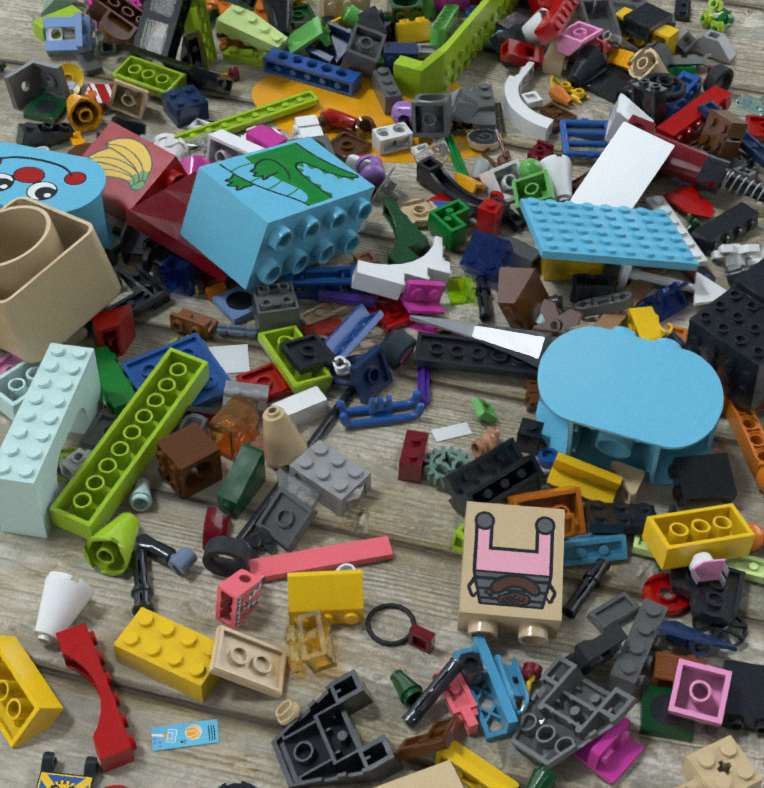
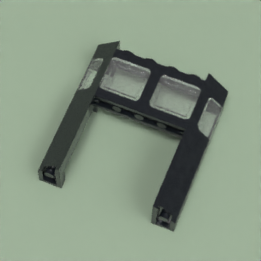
(160, 37)

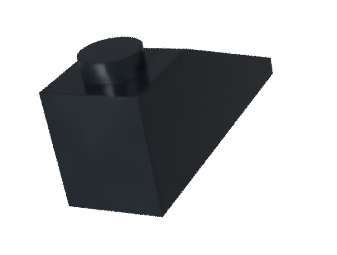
(192, 50)

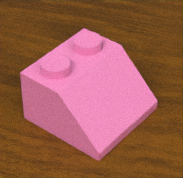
(576, 37)

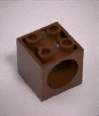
(189, 460)

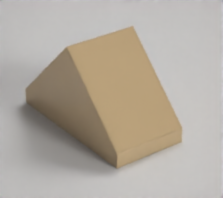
(631, 482)

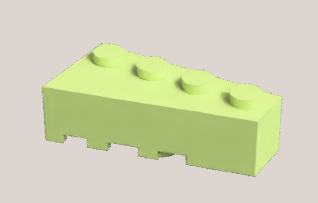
(250, 29)

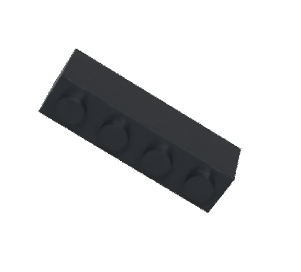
(725, 228)

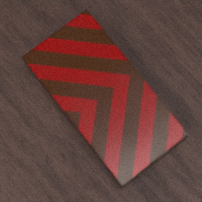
(324, 327)

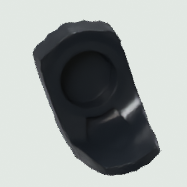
(473, 668)

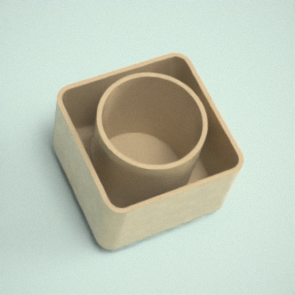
(49, 277)

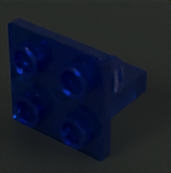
(177, 274)
(667, 301)

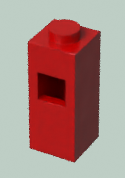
(520, 53)
(490, 217)

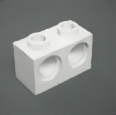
(392, 138)

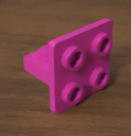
(423, 297)
(610, 752)

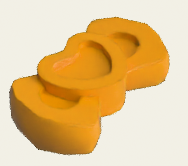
(77, 139)

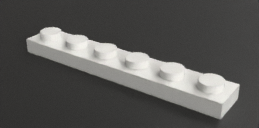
(659, 202)

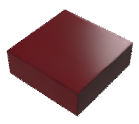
(421, 638)

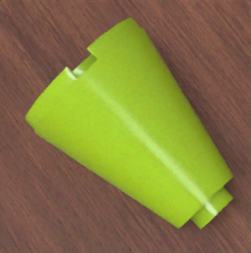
(113, 545)

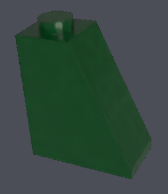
(242, 481)

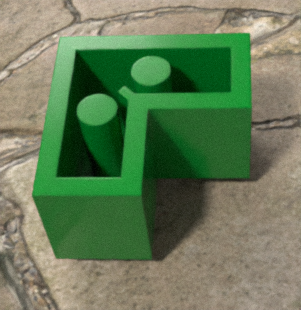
(450, 223)

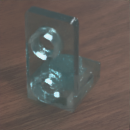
(752, 104)

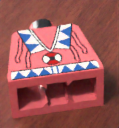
(238, 597)

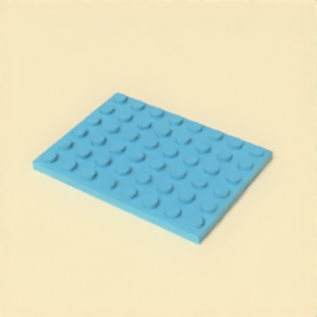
(606, 234)

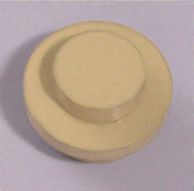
(287, 712)

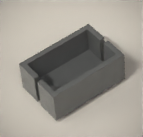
(602, 16)

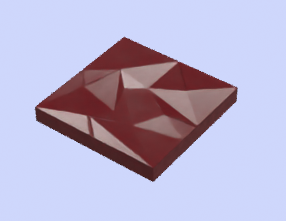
(162, 221)

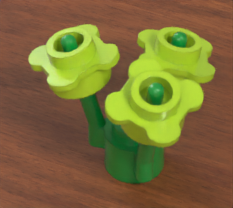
(724, 19)

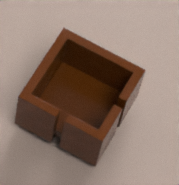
(718, 127)

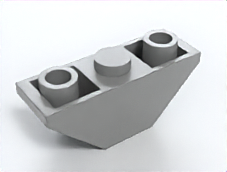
(716, 44)

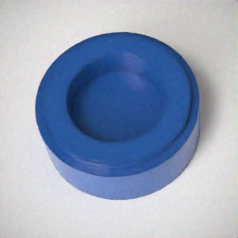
(546, 457)

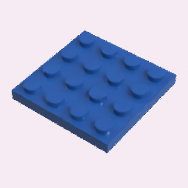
(140, 368)

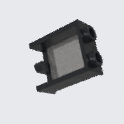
(650, 99)

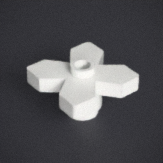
(734, 254)

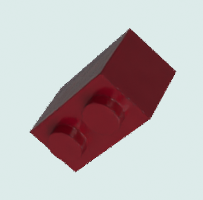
(413, 456)

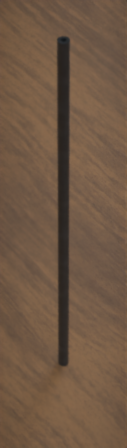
(250, 525)

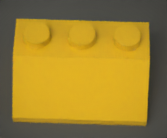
(333, 592)

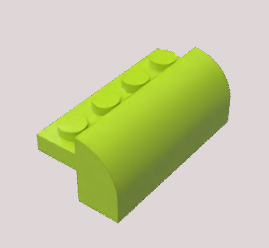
(199, 21)

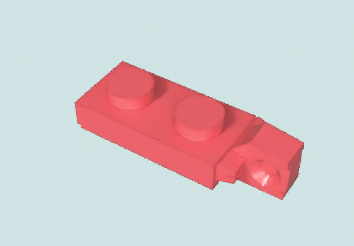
(462, 703)

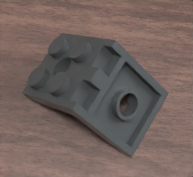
(39, 78)

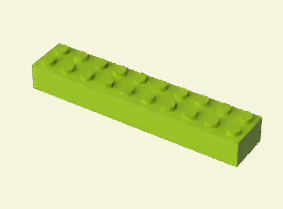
(129, 444)

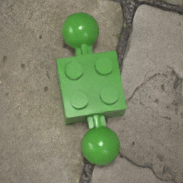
(533, 183)

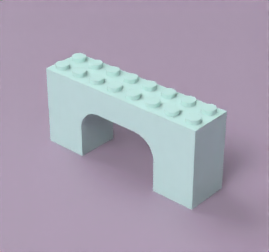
(59, 401)

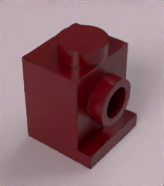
(541, 150)

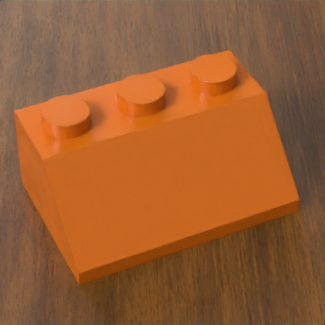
(558, 498)

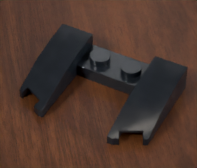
(146, 288)

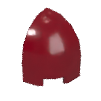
(215, 525)

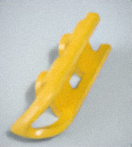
(577, 93)

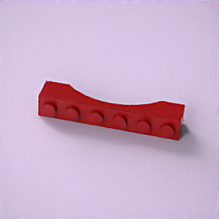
(110, 737)

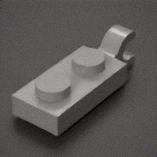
(676, 60)

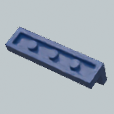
(352, 331)

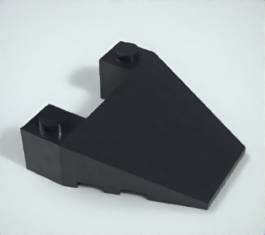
(326, 746)

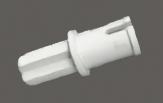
(342, 366)

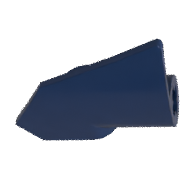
(692, 639)

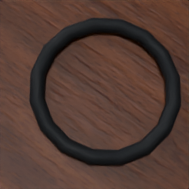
(383, 606)

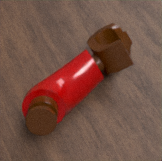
(338, 119)

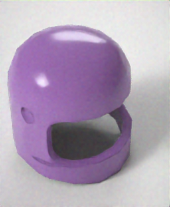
(402, 112)
(372, 173)

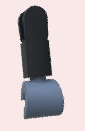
(177, 561)

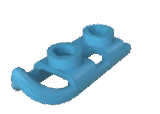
(514, 691)

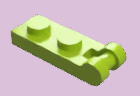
(244, 56)

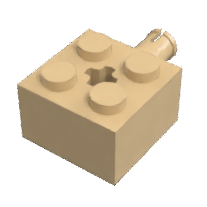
(720, 766)

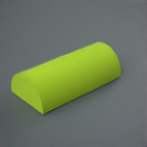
(149, 76)
(270, 343)

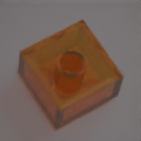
(234, 426)

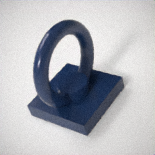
(368, 372)

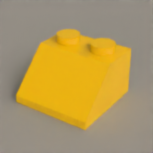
(412, 31)

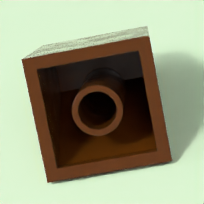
(520, 296)

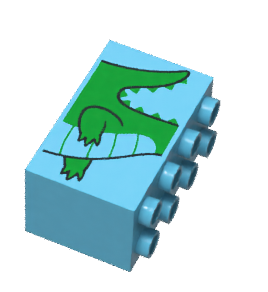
(276, 211)

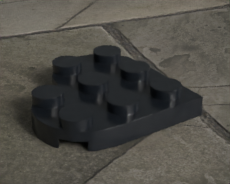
(709, 598)

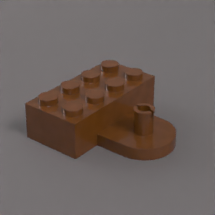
(116, 20)

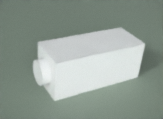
(304, 406)

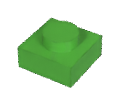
(484, 410)

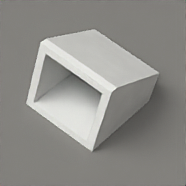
(622, 113)

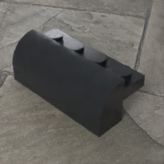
(491, 476)

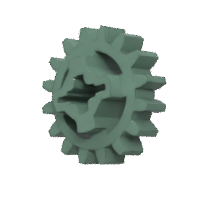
(442, 463)

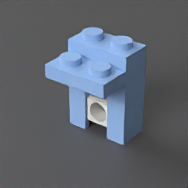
(83, 32)

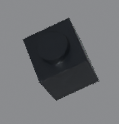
(529, 435)

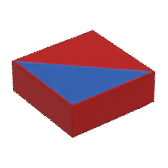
(439, 200)

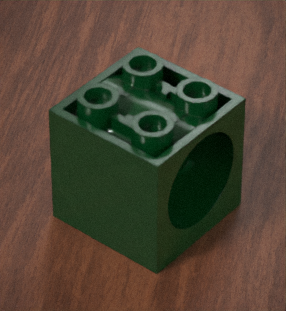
(404, 10)

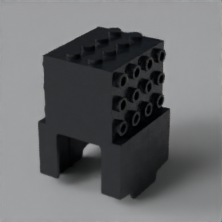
(732, 338)

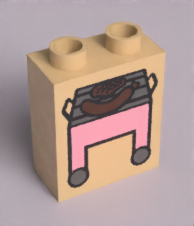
(512, 572)

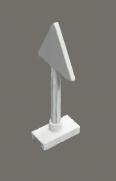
(704, 289)

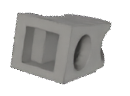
(685, 39)

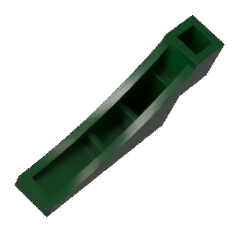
(409, 241)

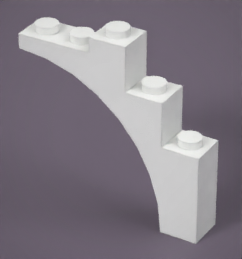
(392, 279)

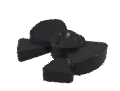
(262, 538)

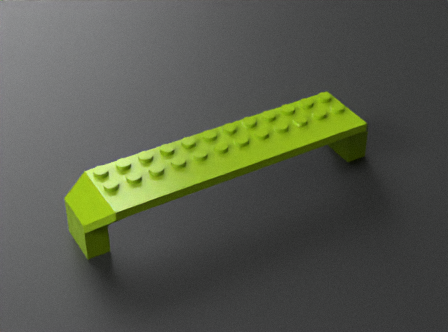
(449, 61)

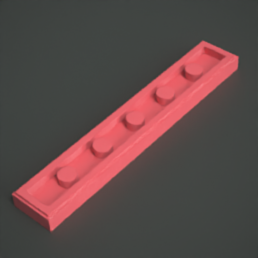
(323, 558)

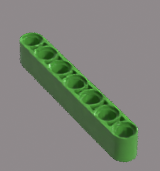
(444, 25)

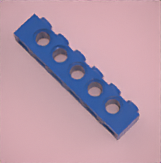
(312, 72)

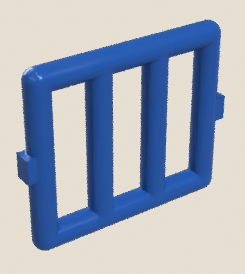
(584, 122)

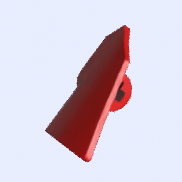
(690, 202)

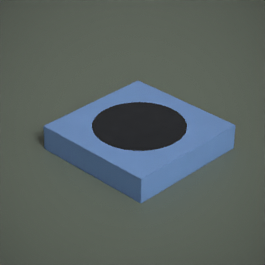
(235, 304)

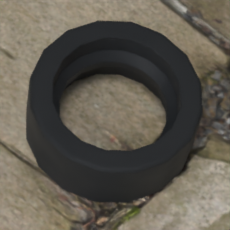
(720, 76)
(225, 546)

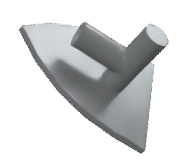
(389, 190)

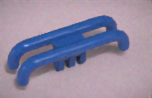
(380, 412)

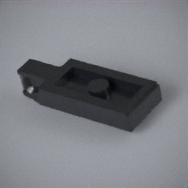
(682, 10)

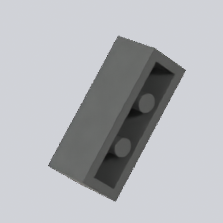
(385, 89)

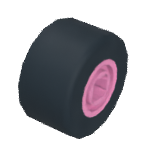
(398, 348)

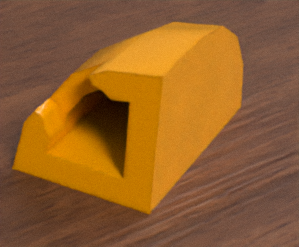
(469, 183)

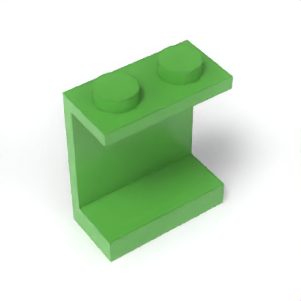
(307, 34)

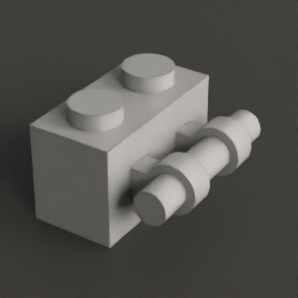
(252, 392)

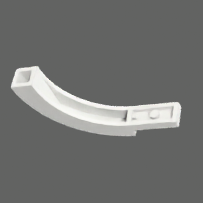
(518, 113)

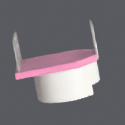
(705, 568)

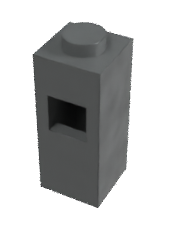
(523, 255)

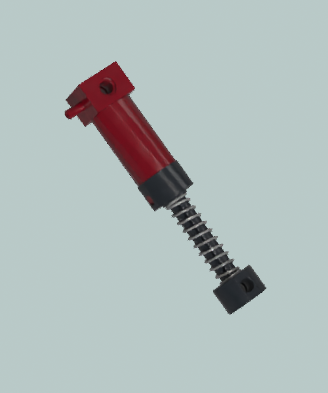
(700, 168)

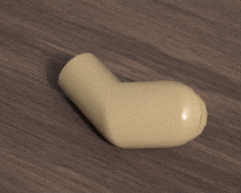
(78, 337)

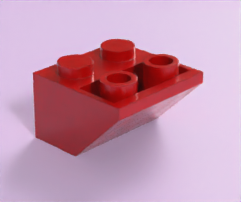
(114, 329)

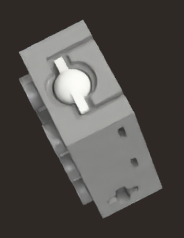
(332, 475)

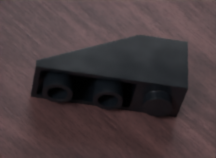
(43, 134)

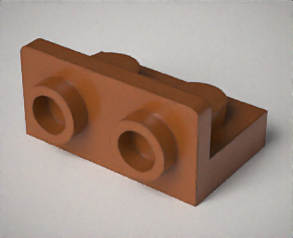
(192, 322)

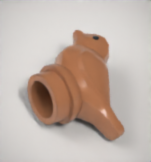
(486, 442)

